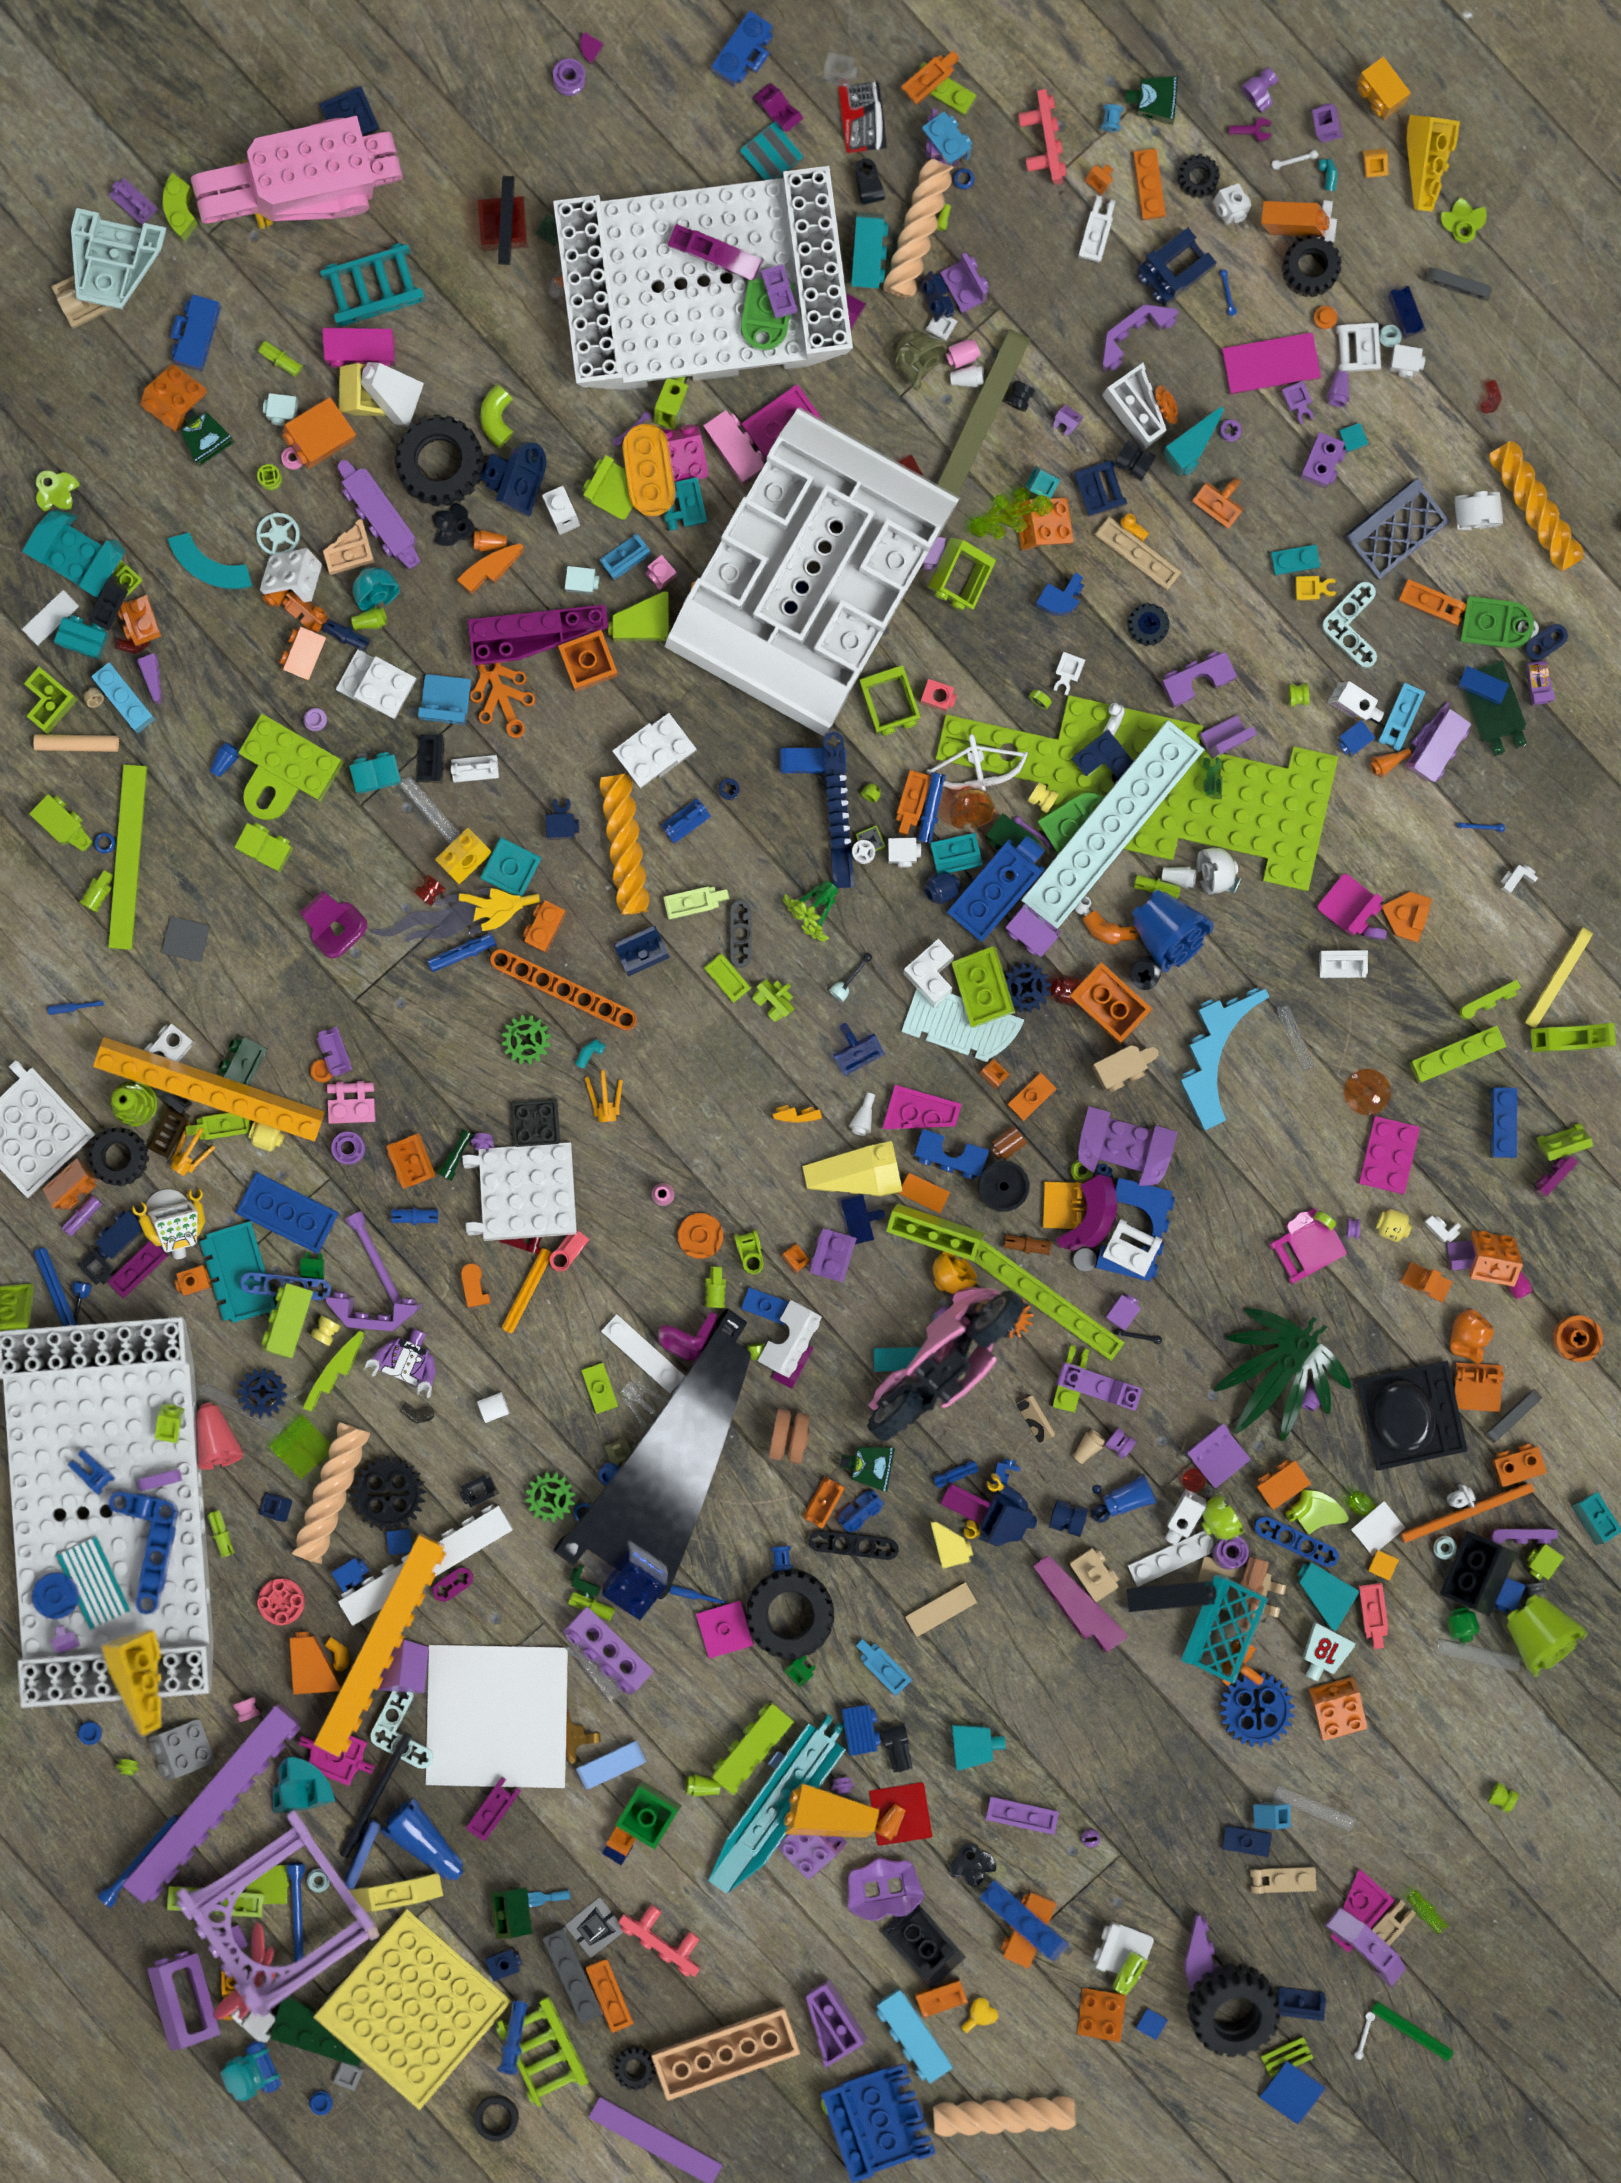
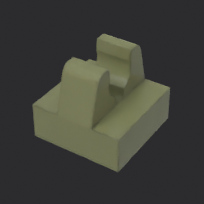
(618, 1451)

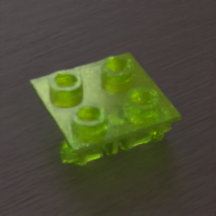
(301, 1447)

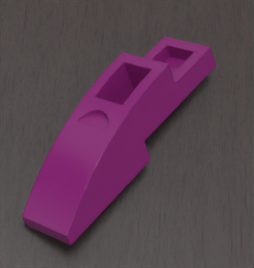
(715, 252)

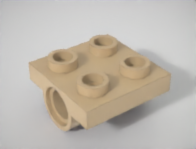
(76, 311)

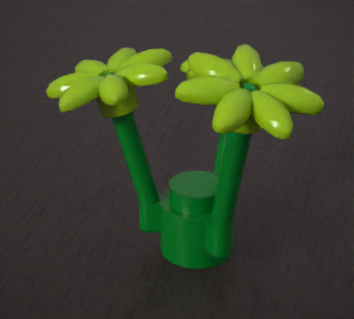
(824, 895)

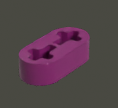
(456, 1588)

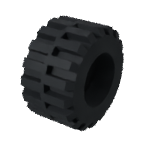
(1319, 248)
(98, 1151)

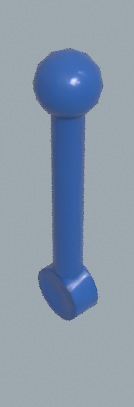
(1232, 310)
(1499, 827)

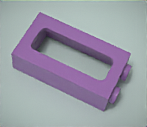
(168, 2002)

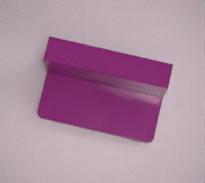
(965, 1503)

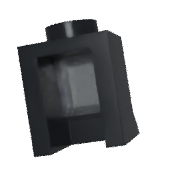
(96, 1267)
(478, 1490)

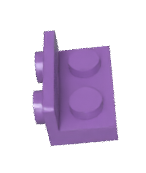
(832, 1255)

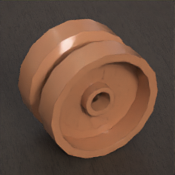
(790, 1436)

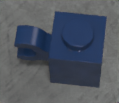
(561, 825)

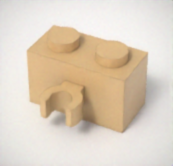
(1093, 1574)

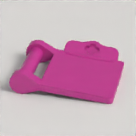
(1311, 1244)

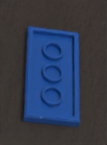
(287, 1213)

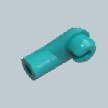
(1331, 173)

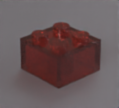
(490, 223)

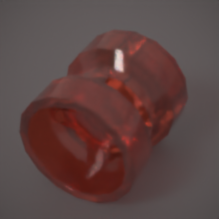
(429, 890)

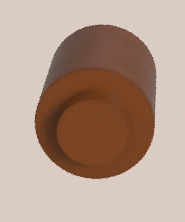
(1008, 1143)

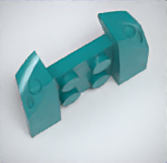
(73, 552)

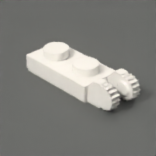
(1096, 232)

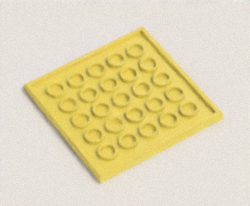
(412, 2009)

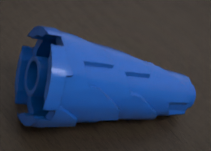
(417, 1835)

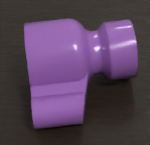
(1256, 89)

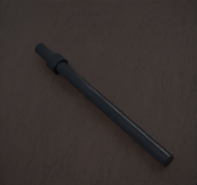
(354, 1834)

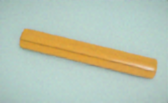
(527, 1290)

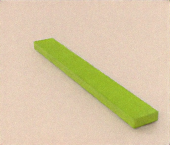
(128, 857)
(1048, 1301)

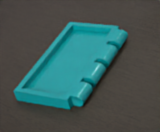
(234, 1255)

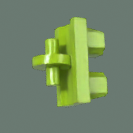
(777, 996)

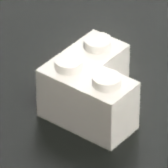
(925, 973)

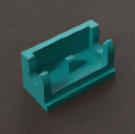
(1597, 1518)

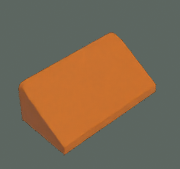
(924, 1193)

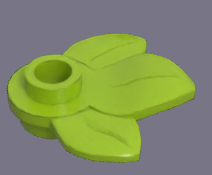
(1464, 218)
(58, 492)

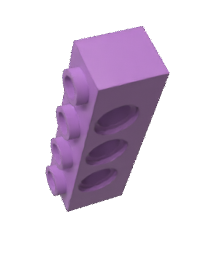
(620, 1652)

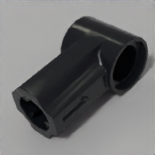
(897, 1744)

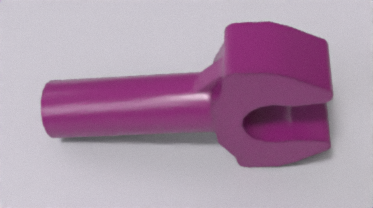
(1252, 129)

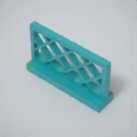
(1205, 1625)

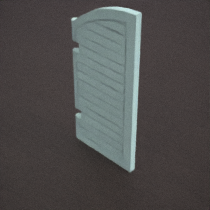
(950, 1027)

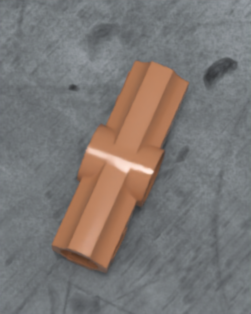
(1252, 1579)

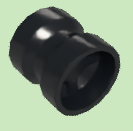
(1020, 396)

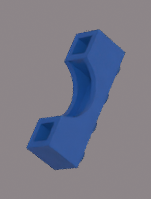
(1024, 1920)

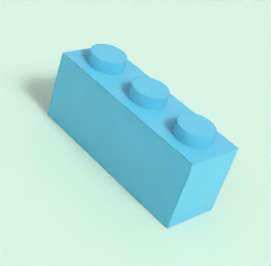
(123, 697)

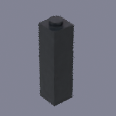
(1171, 1596)

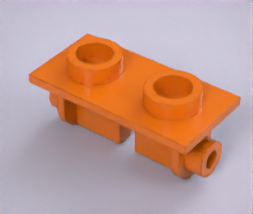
(313, 615)

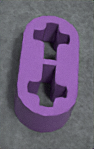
(159, 1480)

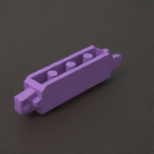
(380, 513)

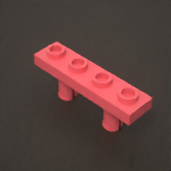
(1054, 147)
(648, 1939)

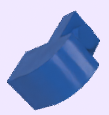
(1058, 602)

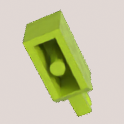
(60, 823)

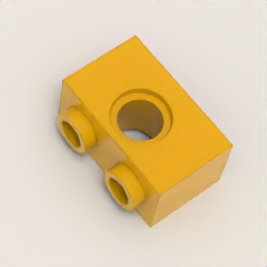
(463, 856)

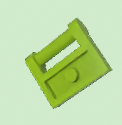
(1564, 1142)

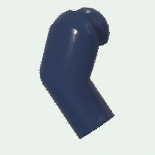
(1103, 1170)

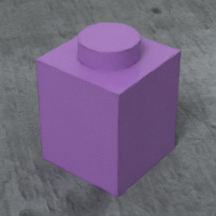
(1123, 1311)

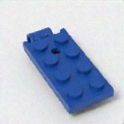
(992, 892)

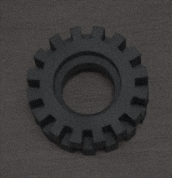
(1198, 189)
(634, 2082)

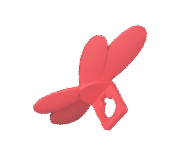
(235, 2000)

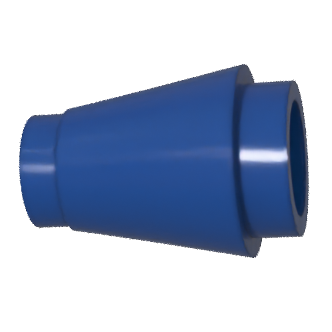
(224, 759)

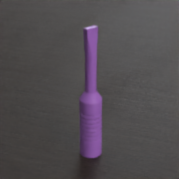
(1419, 736)

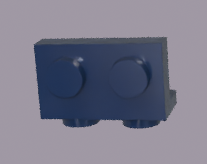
(641, 950)

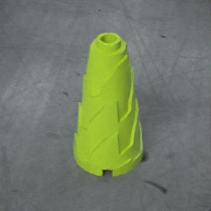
(134, 1103)

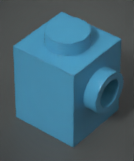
(1272, 1816)

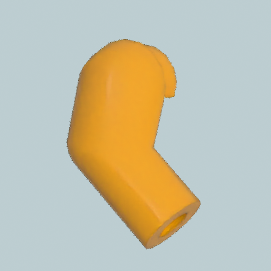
(1129, 523)
(340, 1652)

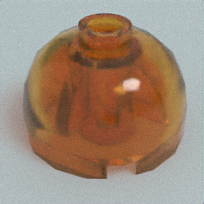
(971, 807)

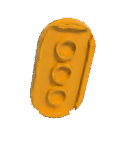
(649, 469)

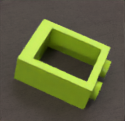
(976, 581)
(882, 678)

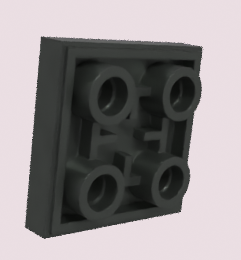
(535, 1123)

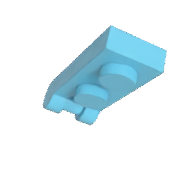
(1402, 716)

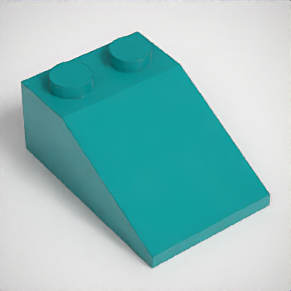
(1187, 449)

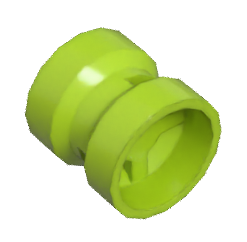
(269, 481)
(1502, 1797)

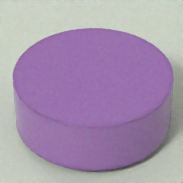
(1375, 933)

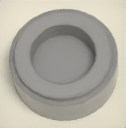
(1084, 1259)

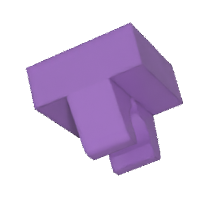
(1069, 418)
(64, 1640)

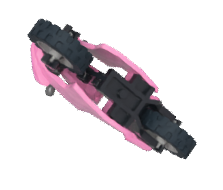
(910, 1392)

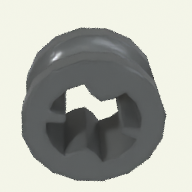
(1536, 1588)

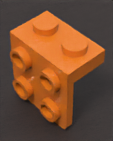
(172, 396)

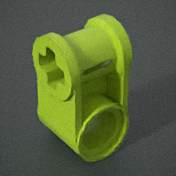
(749, 1250)

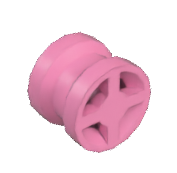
(246, 1709)

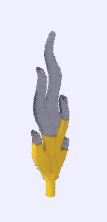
(466, 911)

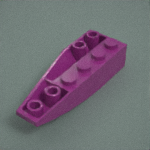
(528, 634)

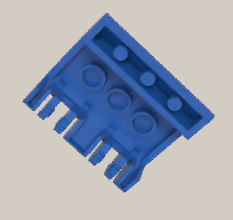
(876, 2122)

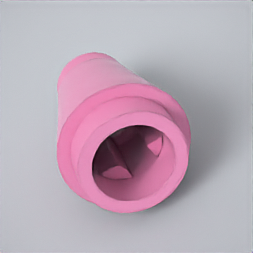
(663, 1201)

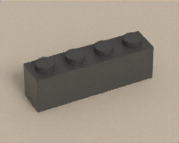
(573, 1974)

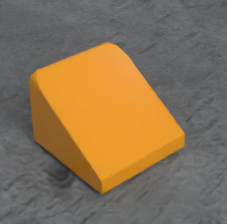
(1375, 162)

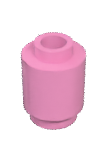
(962, 353)

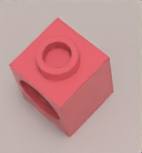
(931, 688)

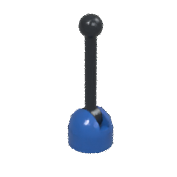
(80, 1290)

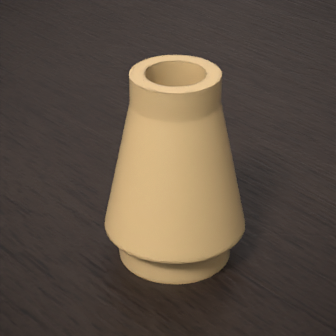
(1090, 1445)

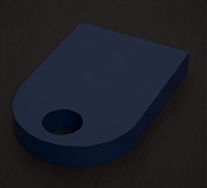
(523, 478)

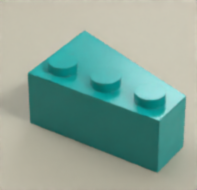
(869, 250)

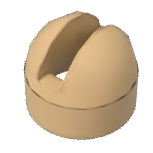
(96, 701)

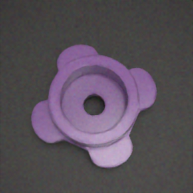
(482, 1141)

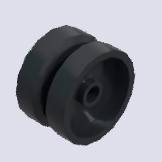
(990, 1189)

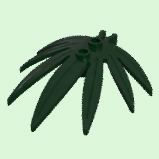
(1294, 1356)

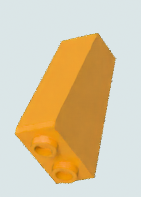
(826, 1814)

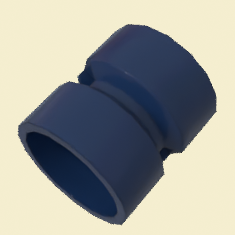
(1068, 1518)

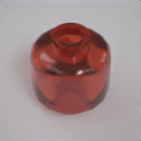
(1063, 988)

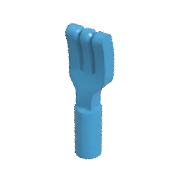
(539, 1898)

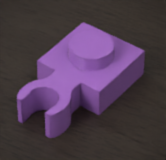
(1297, 399)

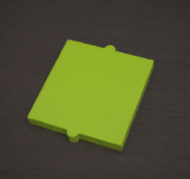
(273, 1885)

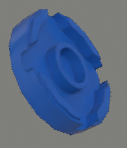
(55, 1595)

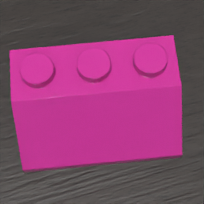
(359, 345)

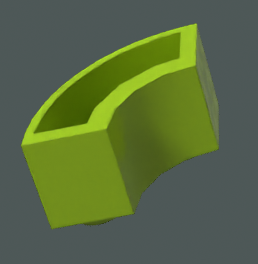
(176, 206)

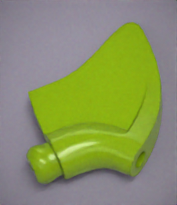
(1316, 1510)

